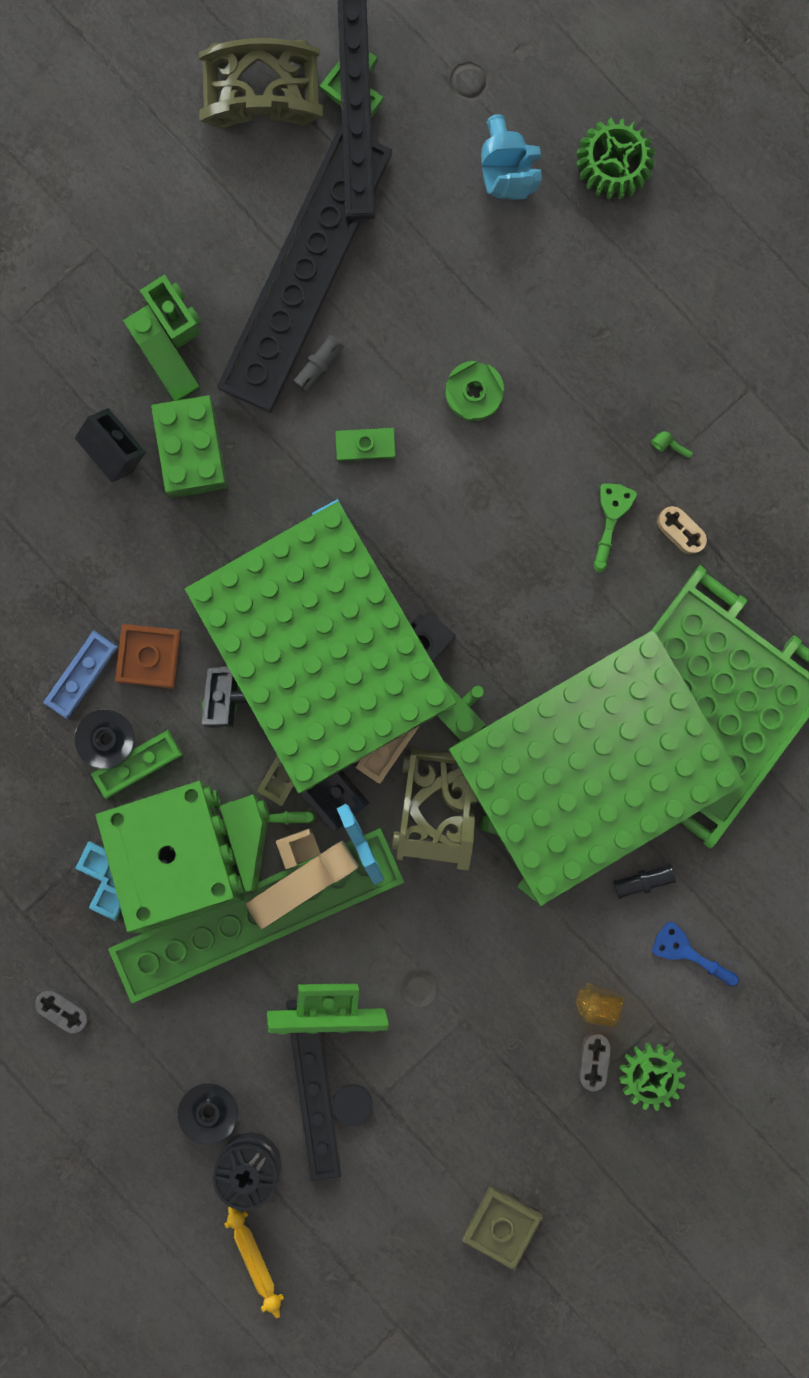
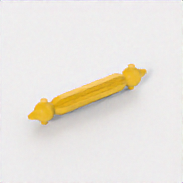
(254, 1261)

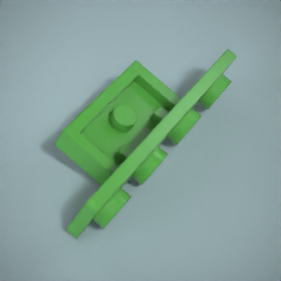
(327, 1010)

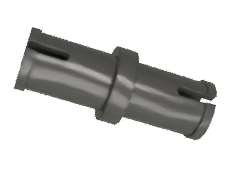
(318, 363)

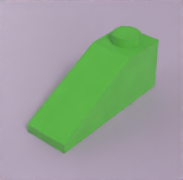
(161, 353)
(247, 834)

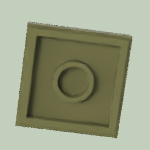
(502, 1228)

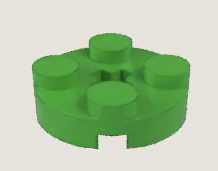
(480, 375)

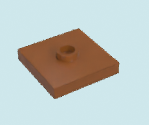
(148, 656)

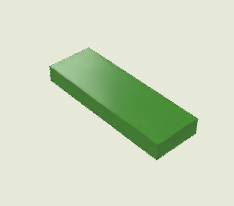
(139, 764)

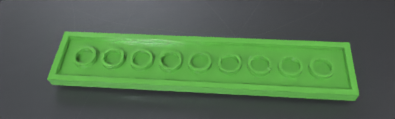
(207, 940)

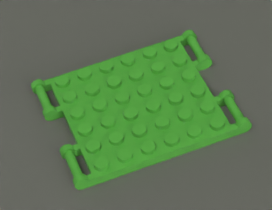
(741, 684)

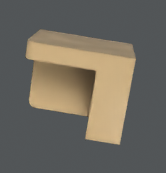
(298, 847)

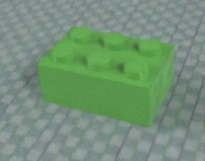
(189, 446)

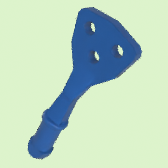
(685, 951)

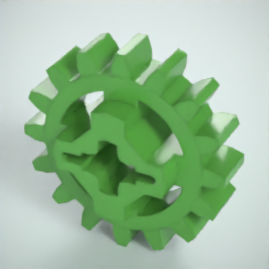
(662, 1071)

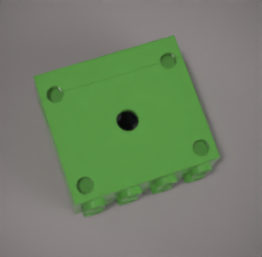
(139, 852)

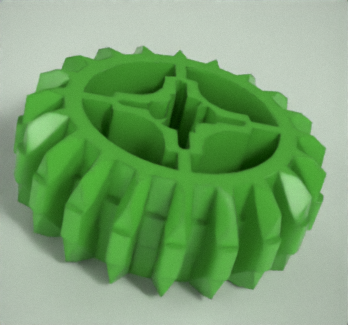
(633, 146)

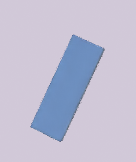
(81, 675)

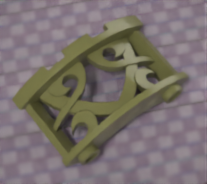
(236, 110)
(449, 848)

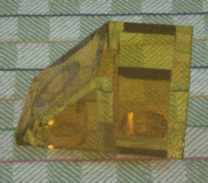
(599, 1005)

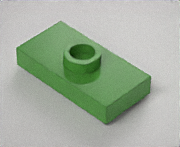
(365, 444)

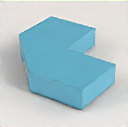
(363, 849)
(95, 864)

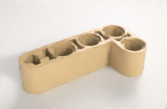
(302, 884)

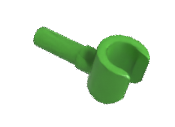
(665, 439)

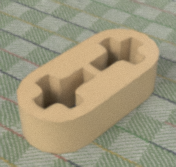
(686, 525)

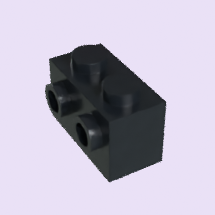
(110, 445)

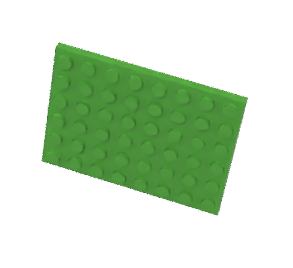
(319, 647)
(596, 767)

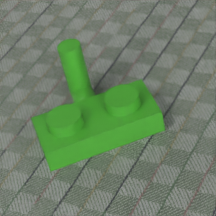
(461, 717)

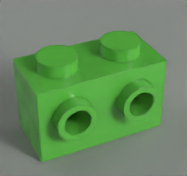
(171, 312)

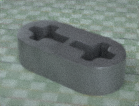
(58, 1016)
(601, 1062)

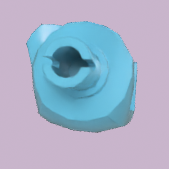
(508, 162)

